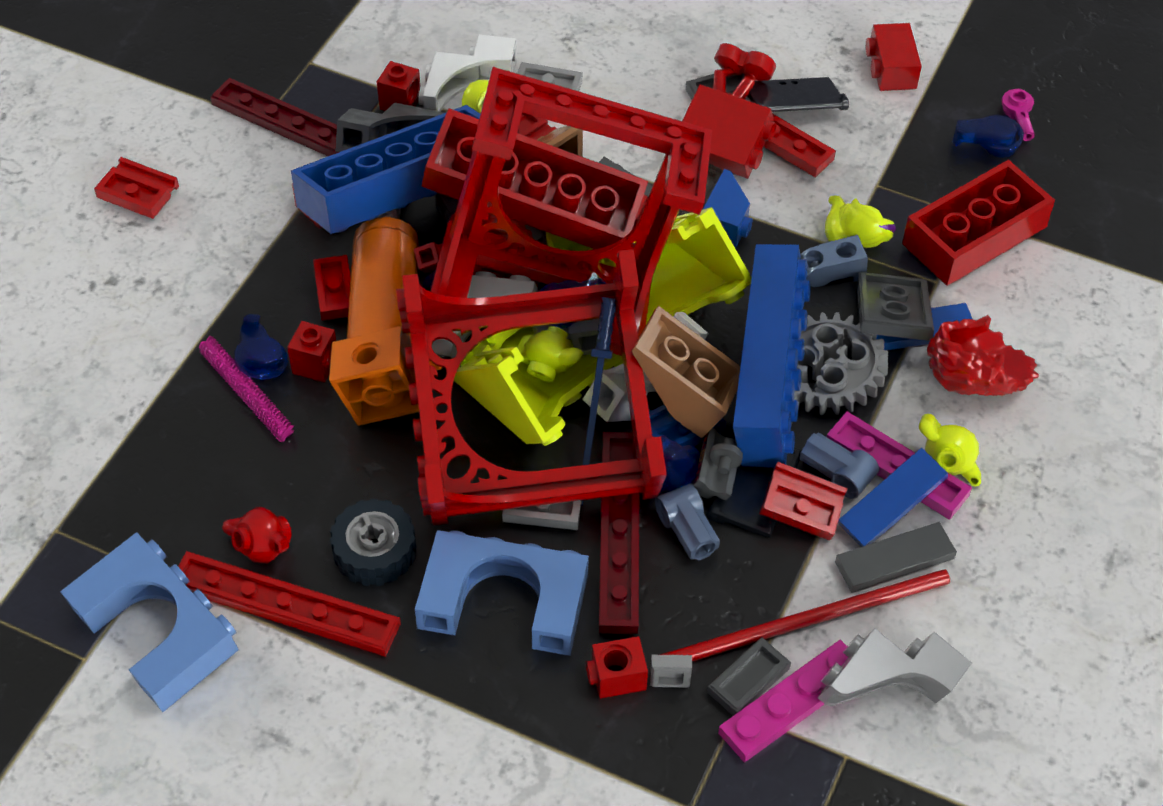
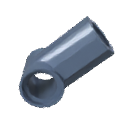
(845, 468)
(685, 514)

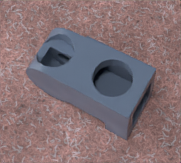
(835, 261)

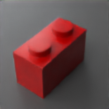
(894, 56)

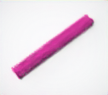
(246, 389)

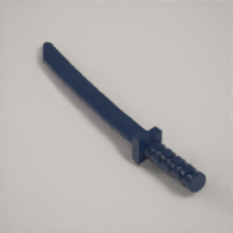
(602, 351)

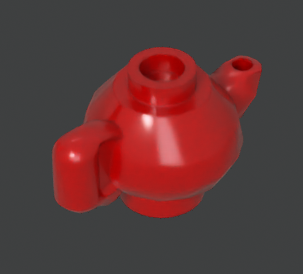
(259, 534)

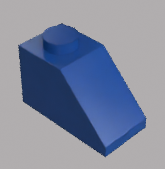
(730, 207)

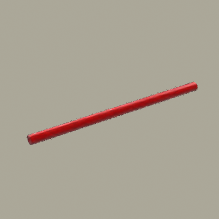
(814, 616)

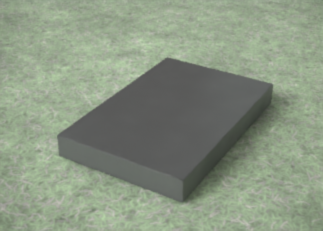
(894, 306)

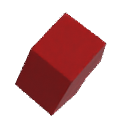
(427, 257)

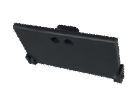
(798, 94)
(747, 499)

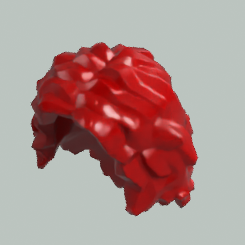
(975, 360)

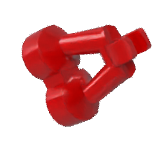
(735, 61)

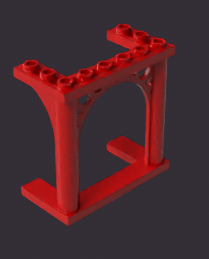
(677, 186)
(437, 316)

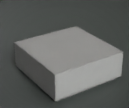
(671, 671)

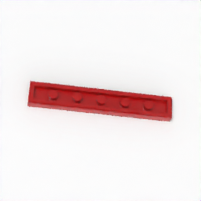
(291, 604)

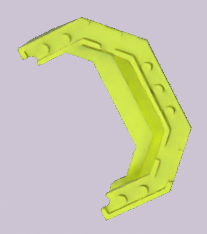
(693, 271)

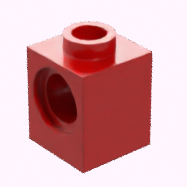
(398, 85)
(311, 351)
(624, 653)

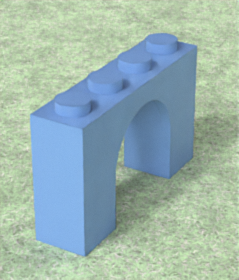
(464, 560)
(138, 573)

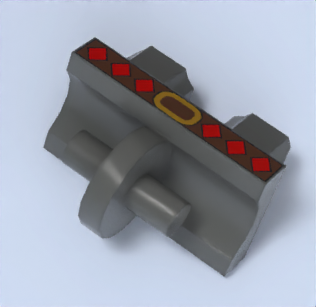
(717, 466)

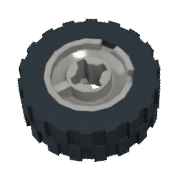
(370, 561)

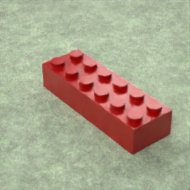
(542, 185)

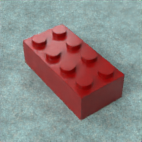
(977, 222)

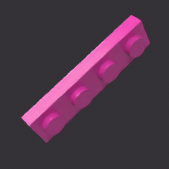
(856, 434)
(781, 706)

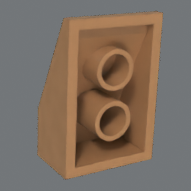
(686, 372)

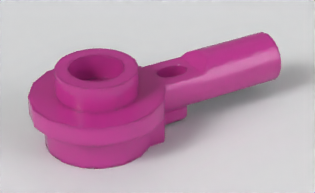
(1017, 105)

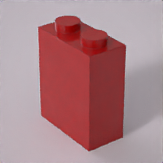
(736, 127)

